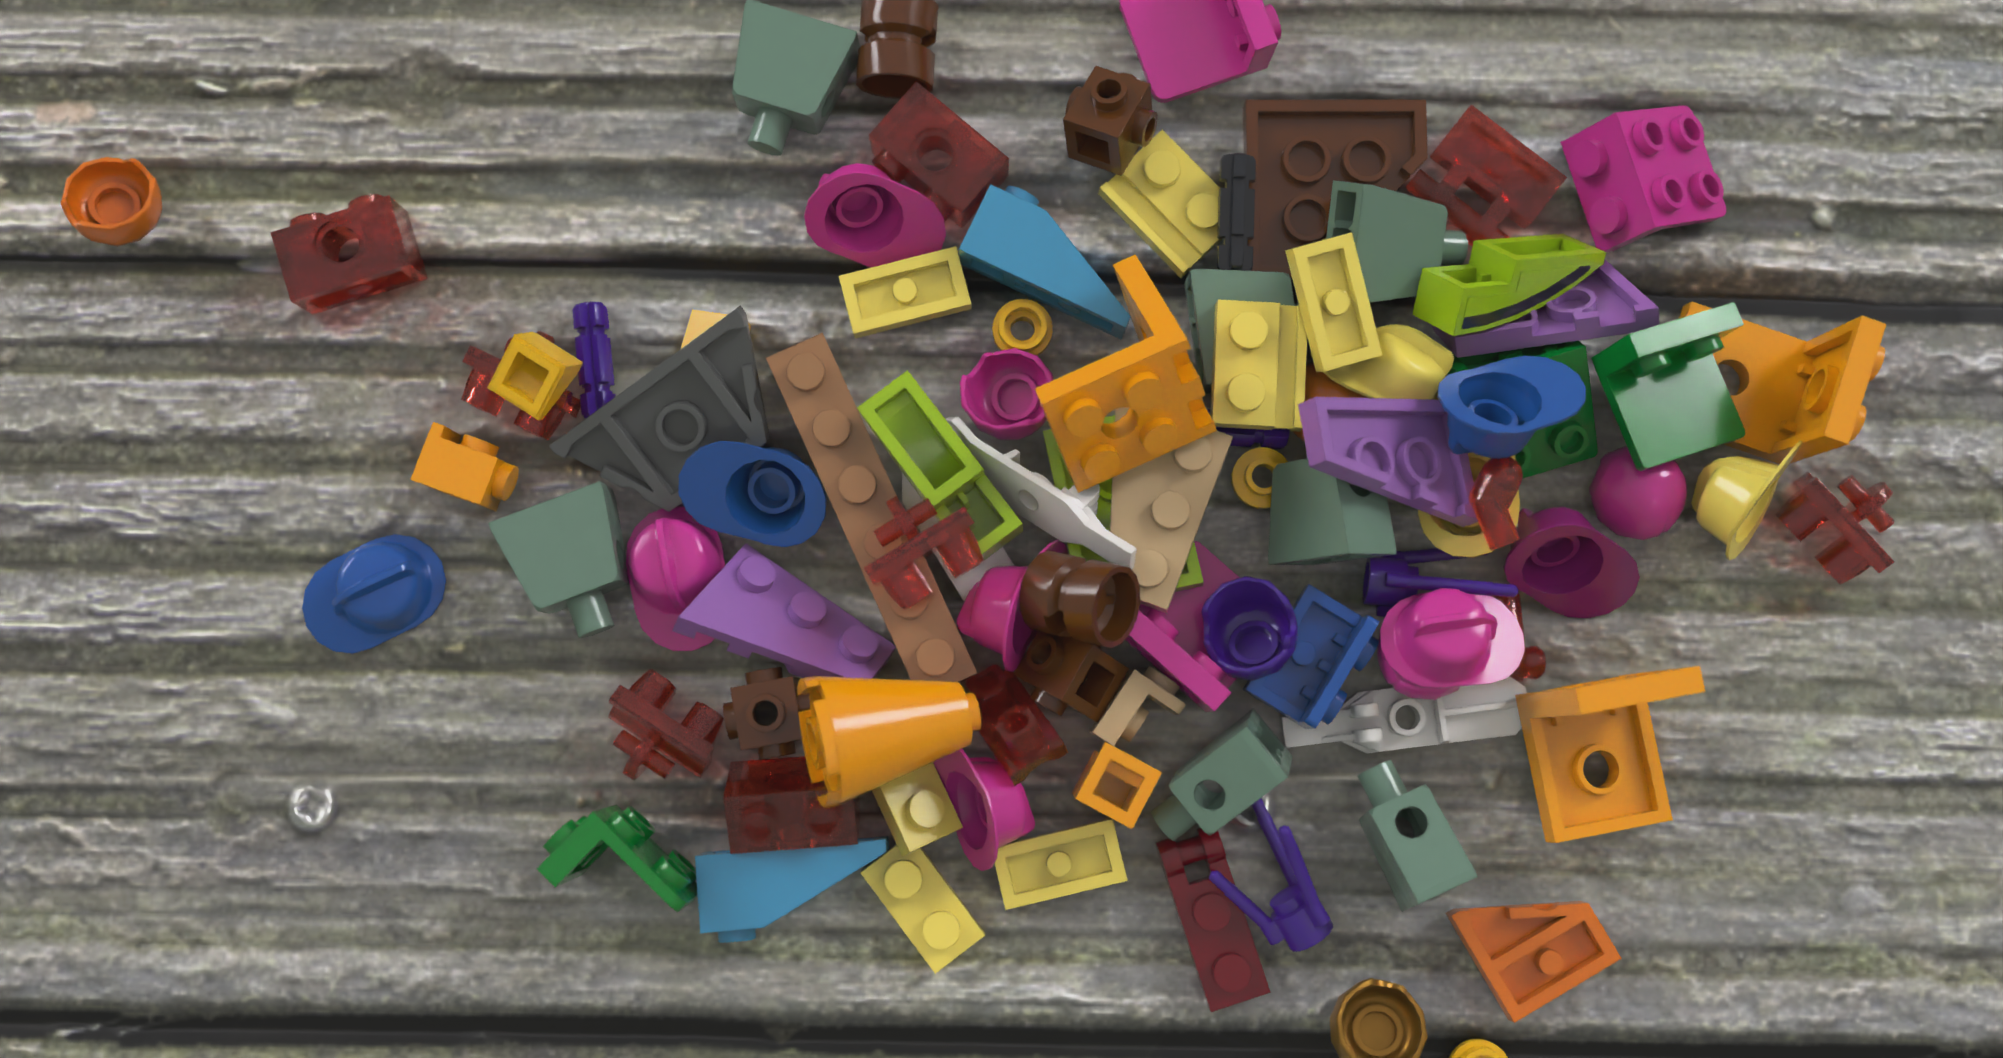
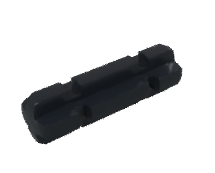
(1236, 212)

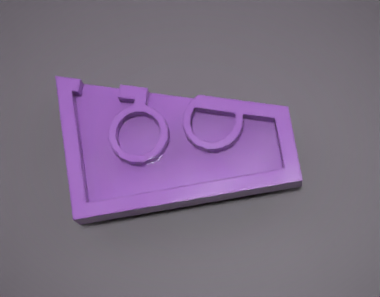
(1594, 308)
(1391, 450)
(782, 618)

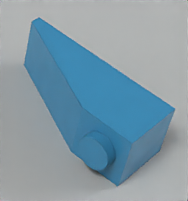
(1031, 254)
(760, 887)

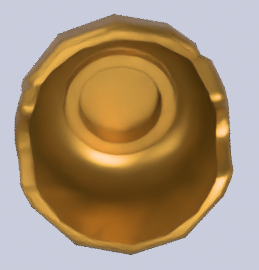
(1377, 1022)

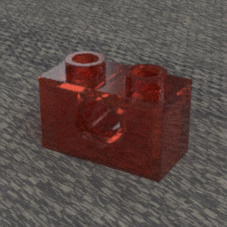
(925, 124)
(384, 259)
(777, 808)

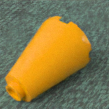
(879, 730)

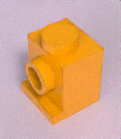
(464, 469)
(1116, 784)

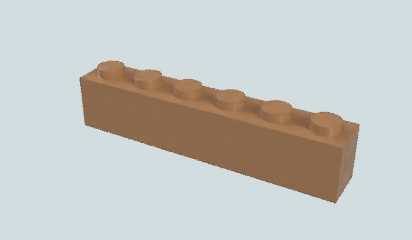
(859, 494)

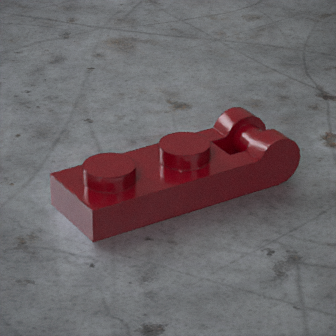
(1212, 923)

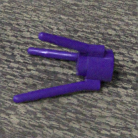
(1391, 579)
(1297, 910)

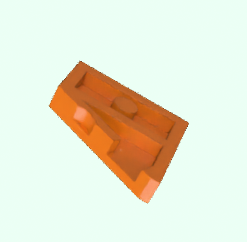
(1533, 950)

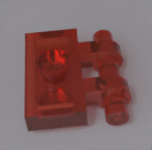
(1496, 169)

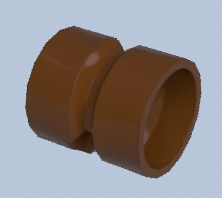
(896, 46)
(1080, 598)

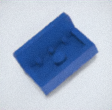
(1327, 648)

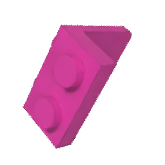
(1199, 42)
(1643, 174)

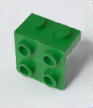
(628, 835)

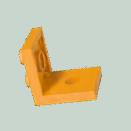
(1147, 377)
(1800, 386)
(1607, 718)

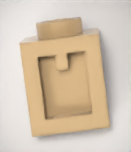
(1125, 714)

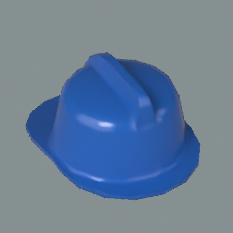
(1506, 402)
(753, 493)
(373, 593)

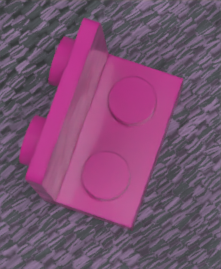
(1176, 638)

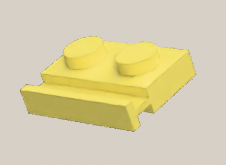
(1167, 203)
(1258, 365)

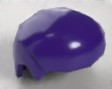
(1249, 628)

